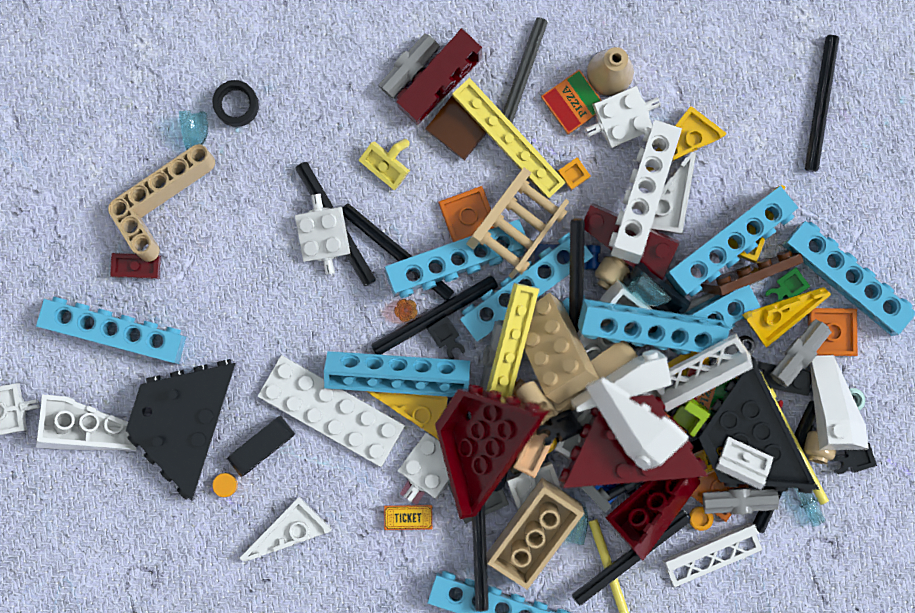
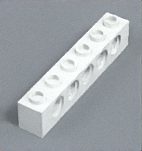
(632, 247)

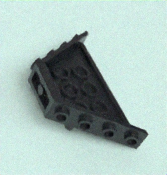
(754, 419)
(180, 422)

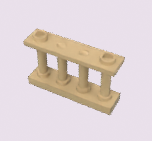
(496, 219)

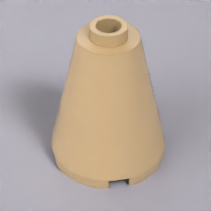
(610, 71)

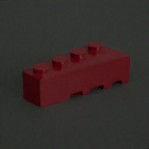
(440, 77)
(658, 248)
(650, 512)

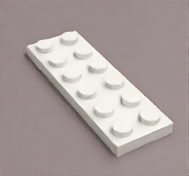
(331, 411)

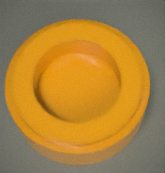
(225, 485)
(700, 520)

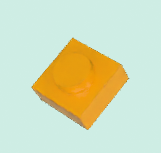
(574, 173)

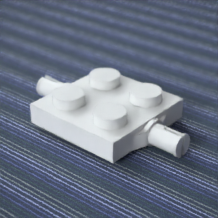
(622, 116)
(322, 234)
(14, 409)
(425, 469)
(522, 484)

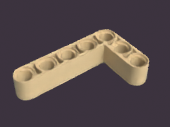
(156, 196)
(603, 364)

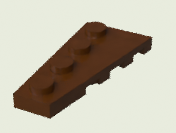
(750, 274)

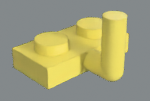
(384, 163)

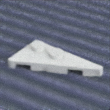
(674, 199)
(293, 526)

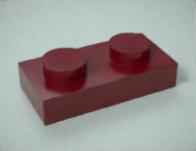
(132, 266)

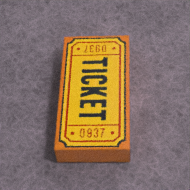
(408, 517)

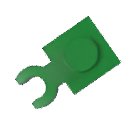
(790, 285)

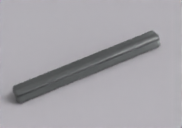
(525, 68)

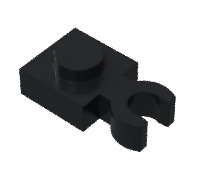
(444, 334)
(562, 426)
(856, 460)

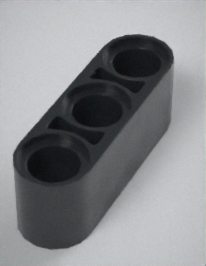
(260, 446)

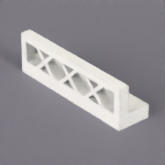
(710, 376)
(712, 547)

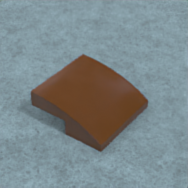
(456, 129)

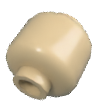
(610, 270)
(811, 449)

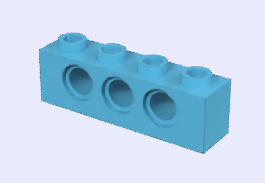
(717, 305)

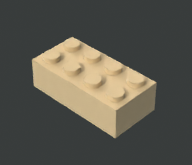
(557, 351)
(534, 533)

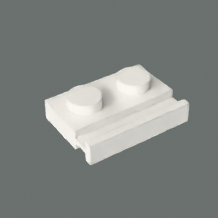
(744, 463)

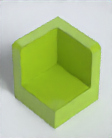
(691, 416)

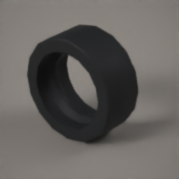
(227, 87)

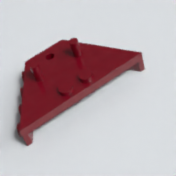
(485, 446)
(603, 460)

